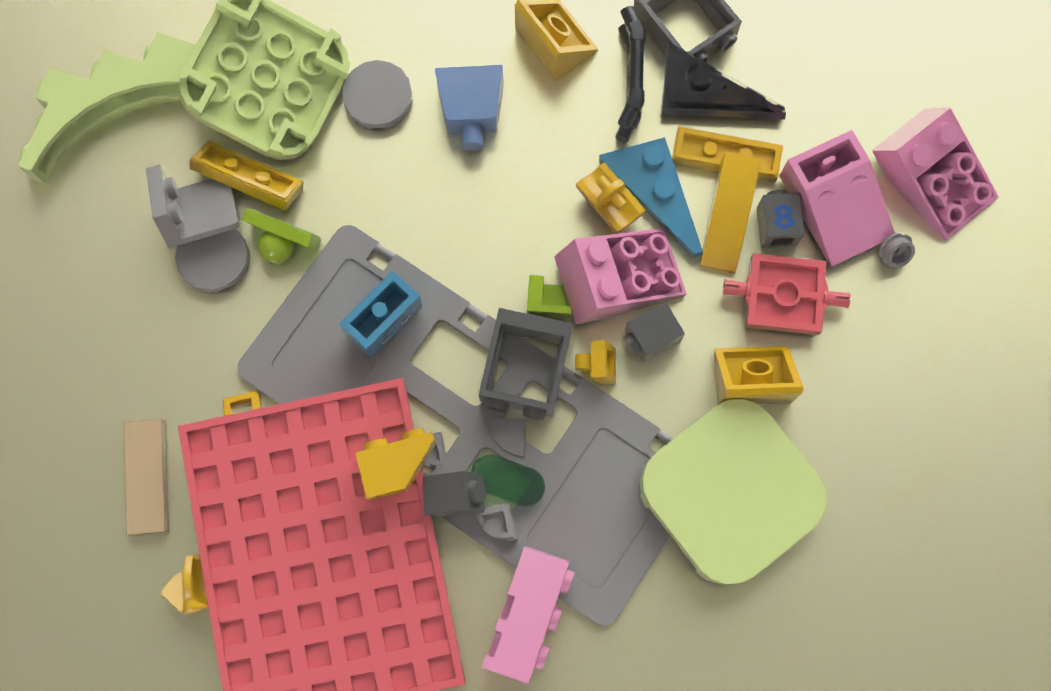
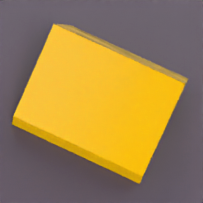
(553, 35)
(757, 374)

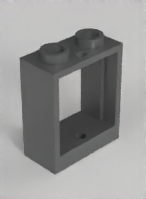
(717, 10)
(530, 327)

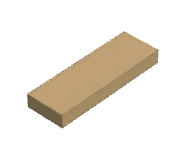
(145, 477)

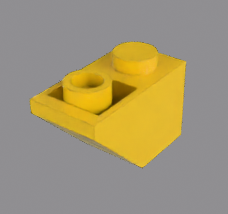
(393, 466)

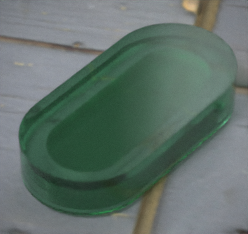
(510, 480)

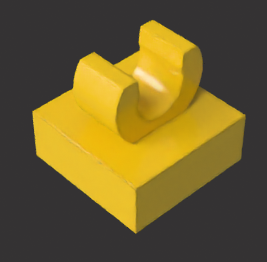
(599, 363)

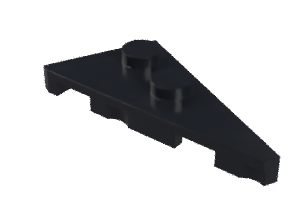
(702, 90)

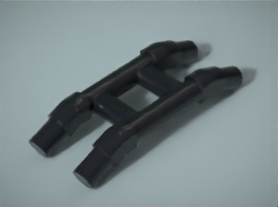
(634, 38)

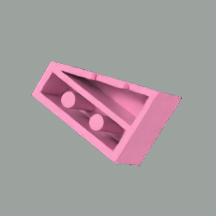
(528, 615)

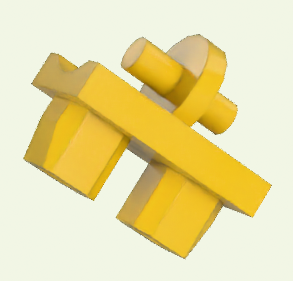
(610, 198)

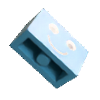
(381, 314)

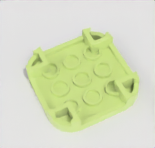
(264, 76)
(733, 492)

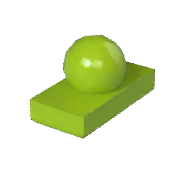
(277, 241)

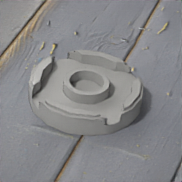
(377, 94)
(214, 261)

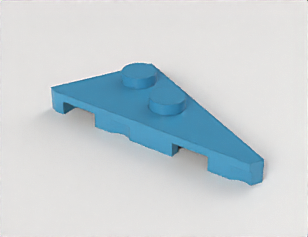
(653, 180)

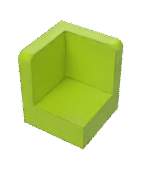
(547, 300)

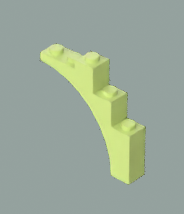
(78, 104)

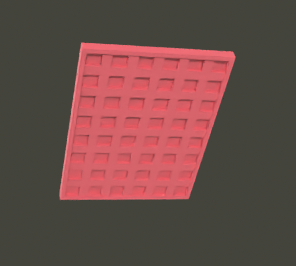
(305, 570)

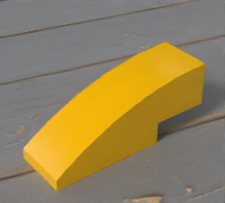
(730, 212)

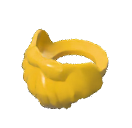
(187, 589)

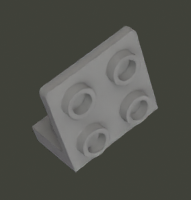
(192, 210)

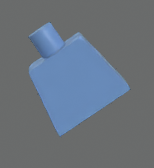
(471, 101)

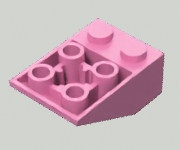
(937, 170)
(839, 197)
(618, 274)

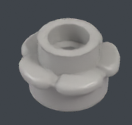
(897, 250)

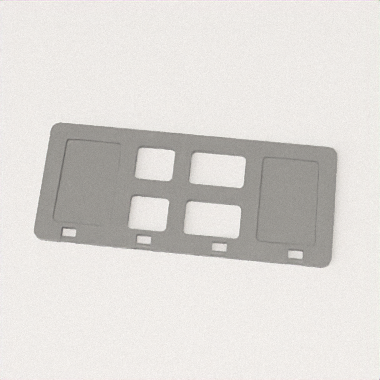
(590, 477)

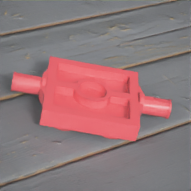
(786, 294)

